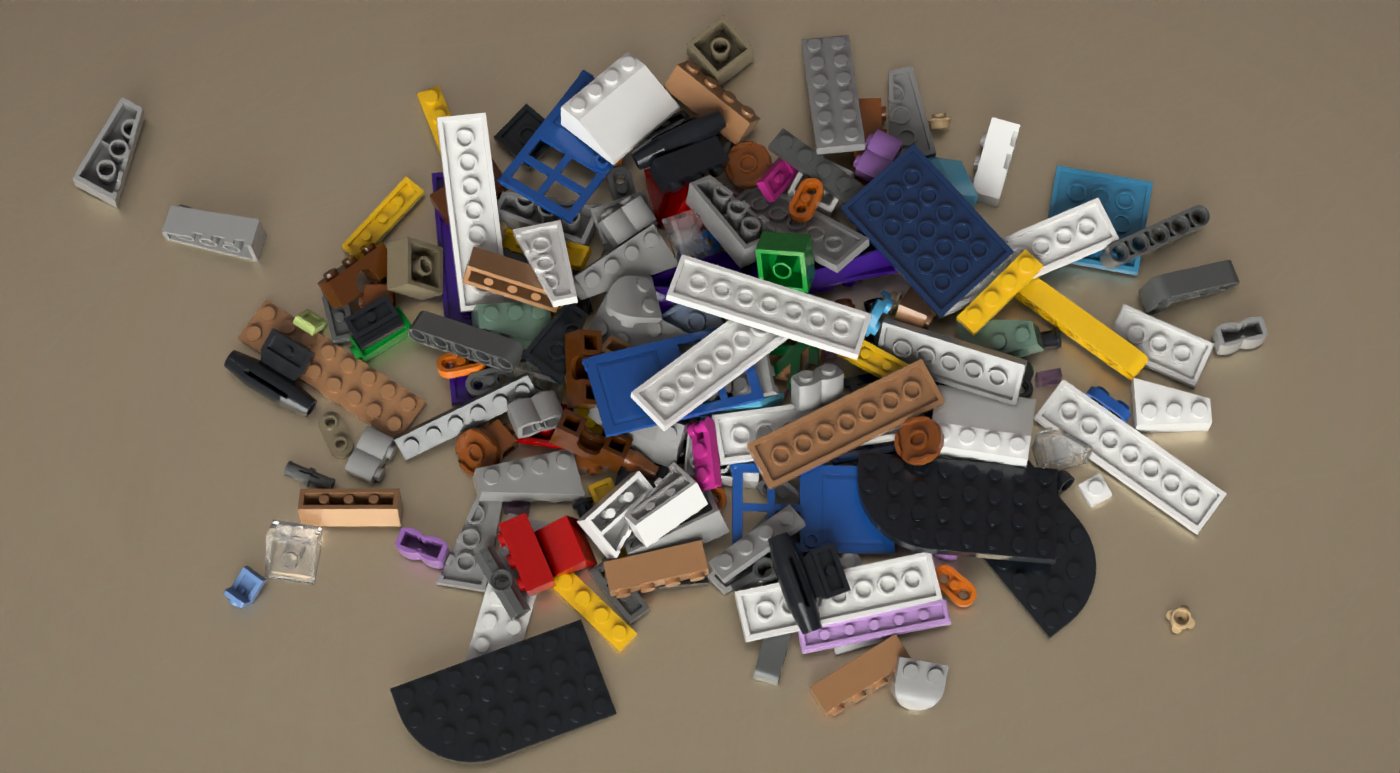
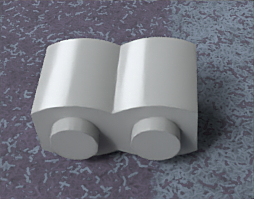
(626, 221)
(1244, 335)
(817, 387)
(534, 413)
(371, 455)

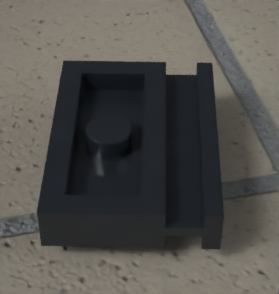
(374, 322)

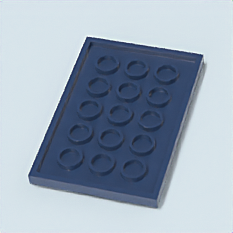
(926, 230)

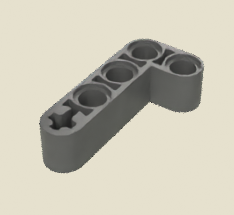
(1187, 284)

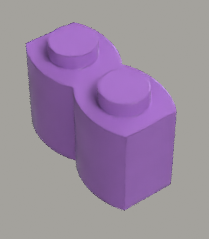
(880, 153)
(416, 546)

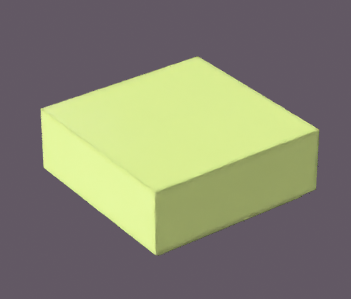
(310, 322)

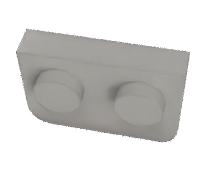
(633, 301)
(918, 683)

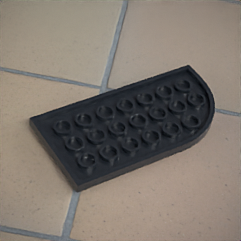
(962, 507)
(1057, 591)
(507, 698)

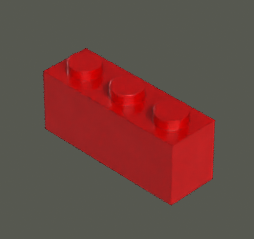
(525, 555)

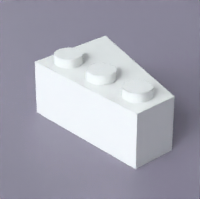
(994, 161)
(1167, 409)
(666, 506)
(606, 519)

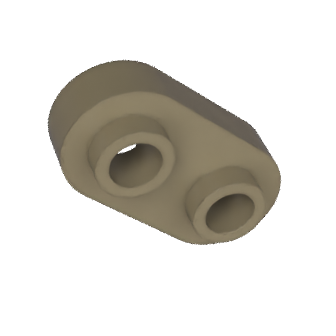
(335, 434)

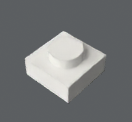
(1095, 490)

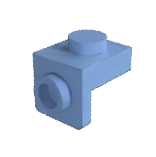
(245, 587)

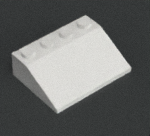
(618, 108)
(984, 428)

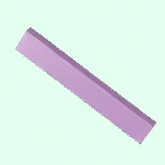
(876, 626)

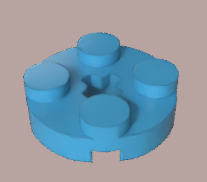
(877, 309)

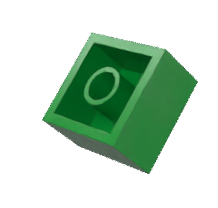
(786, 259)

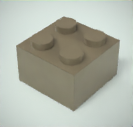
(720, 51)
(414, 268)

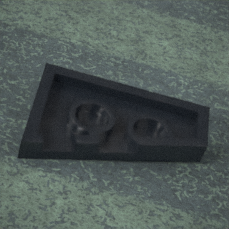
(548, 348)

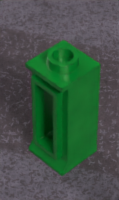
(383, 345)

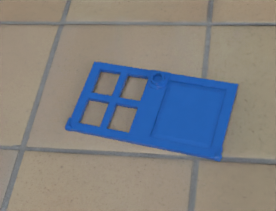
(566, 142)
(622, 371)
(826, 505)

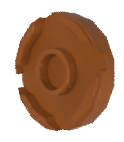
(747, 164)
(919, 440)
(477, 449)

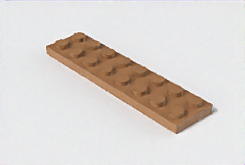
(340, 375)
(845, 424)

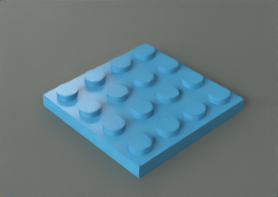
(1122, 198)

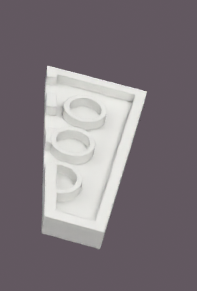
(548, 256)

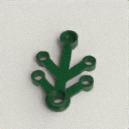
(792, 356)

